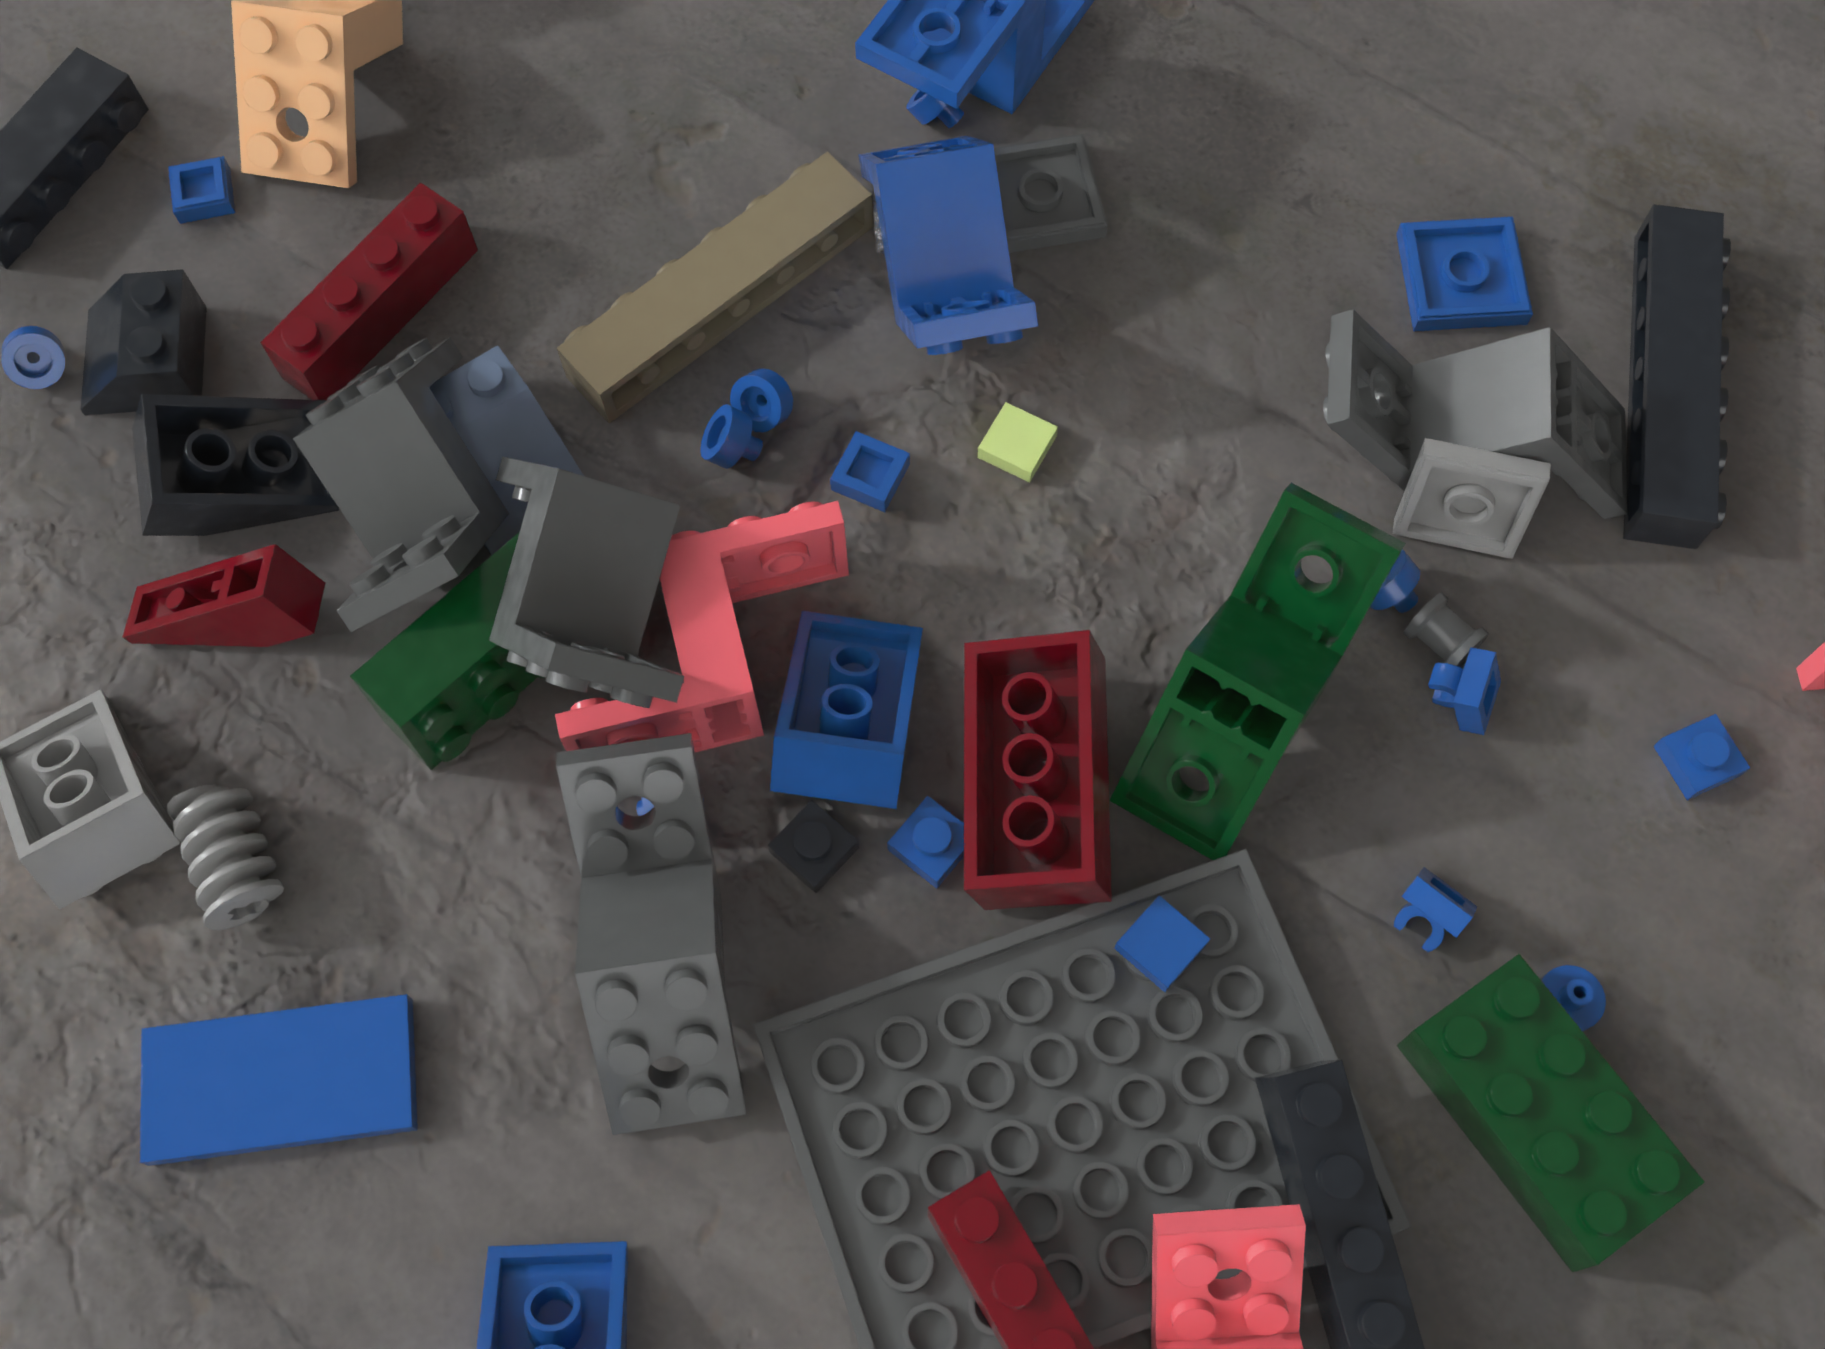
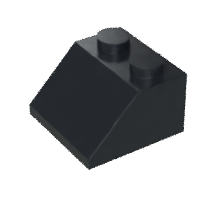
(143, 341)

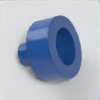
(927, 108)
(33, 357)
(763, 397)
(729, 438)
(1399, 586)
(1577, 993)

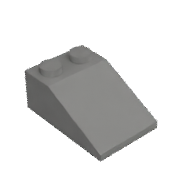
(80, 801)

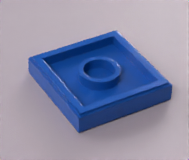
(1463, 274)

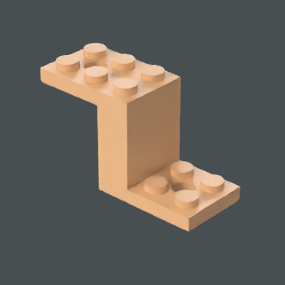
(305, 60)

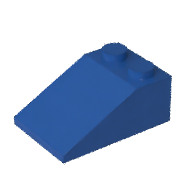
(846, 710)
(555, 1297)

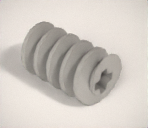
(222, 854)

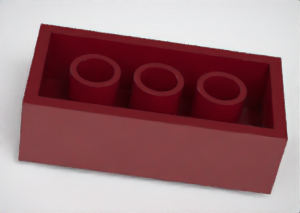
(1036, 772)

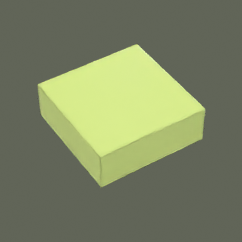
(1017, 442)

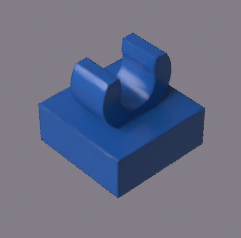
(1468, 690)
(1437, 903)

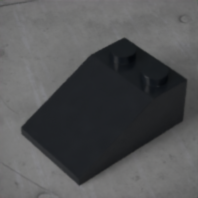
(223, 464)

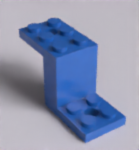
(969, 45)
(947, 244)

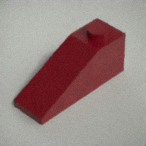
(232, 602)

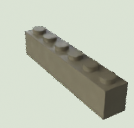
(716, 286)

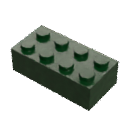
(442, 670)
(1549, 1115)

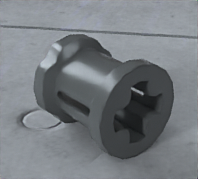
(1445, 631)

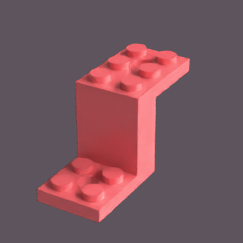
(699, 585)
(1239, 1312)

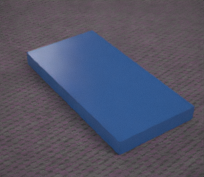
(277, 1080)

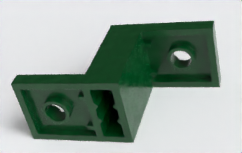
(1255, 673)

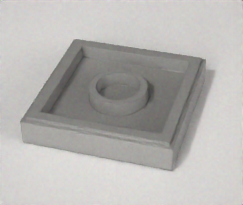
(1470, 498)

